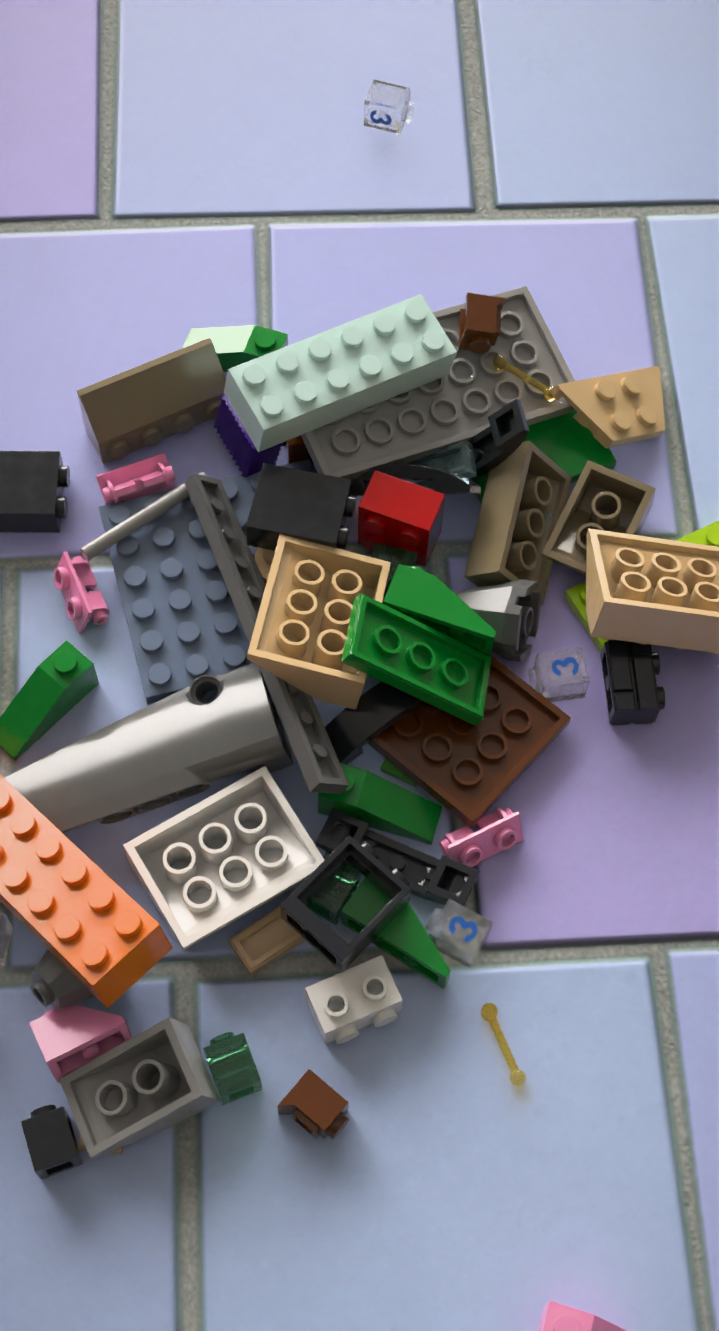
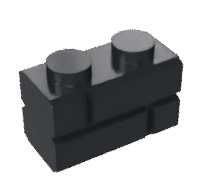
(631, 682)

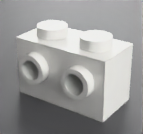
(354, 1000)

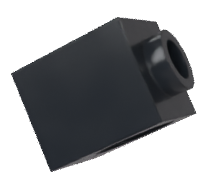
(51, 1141)

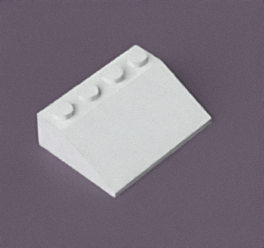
(223, 857)

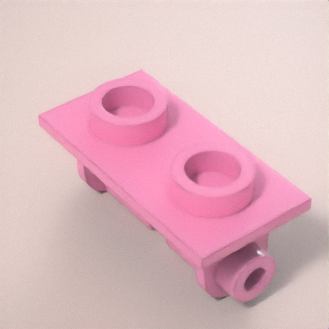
(137, 479)
(74, 579)
(495, 833)

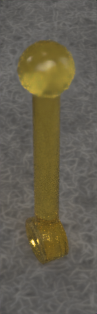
(501, 363)
(489, 1013)

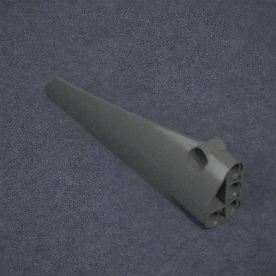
(160, 753)

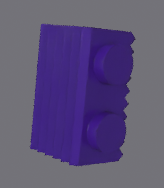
(239, 442)

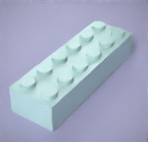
(339, 372)

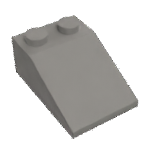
(139, 1088)

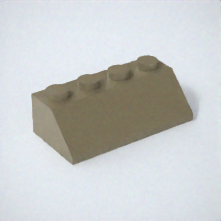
(153, 400)
(513, 511)

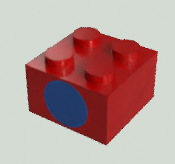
(400, 516)

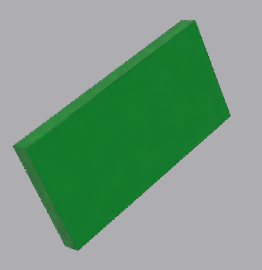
(566, 444)
(417, 659)

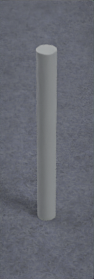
(135, 522)

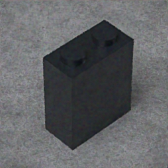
(32, 491)
(299, 506)

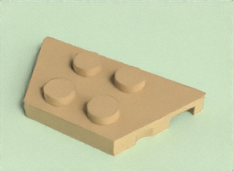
(618, 405)

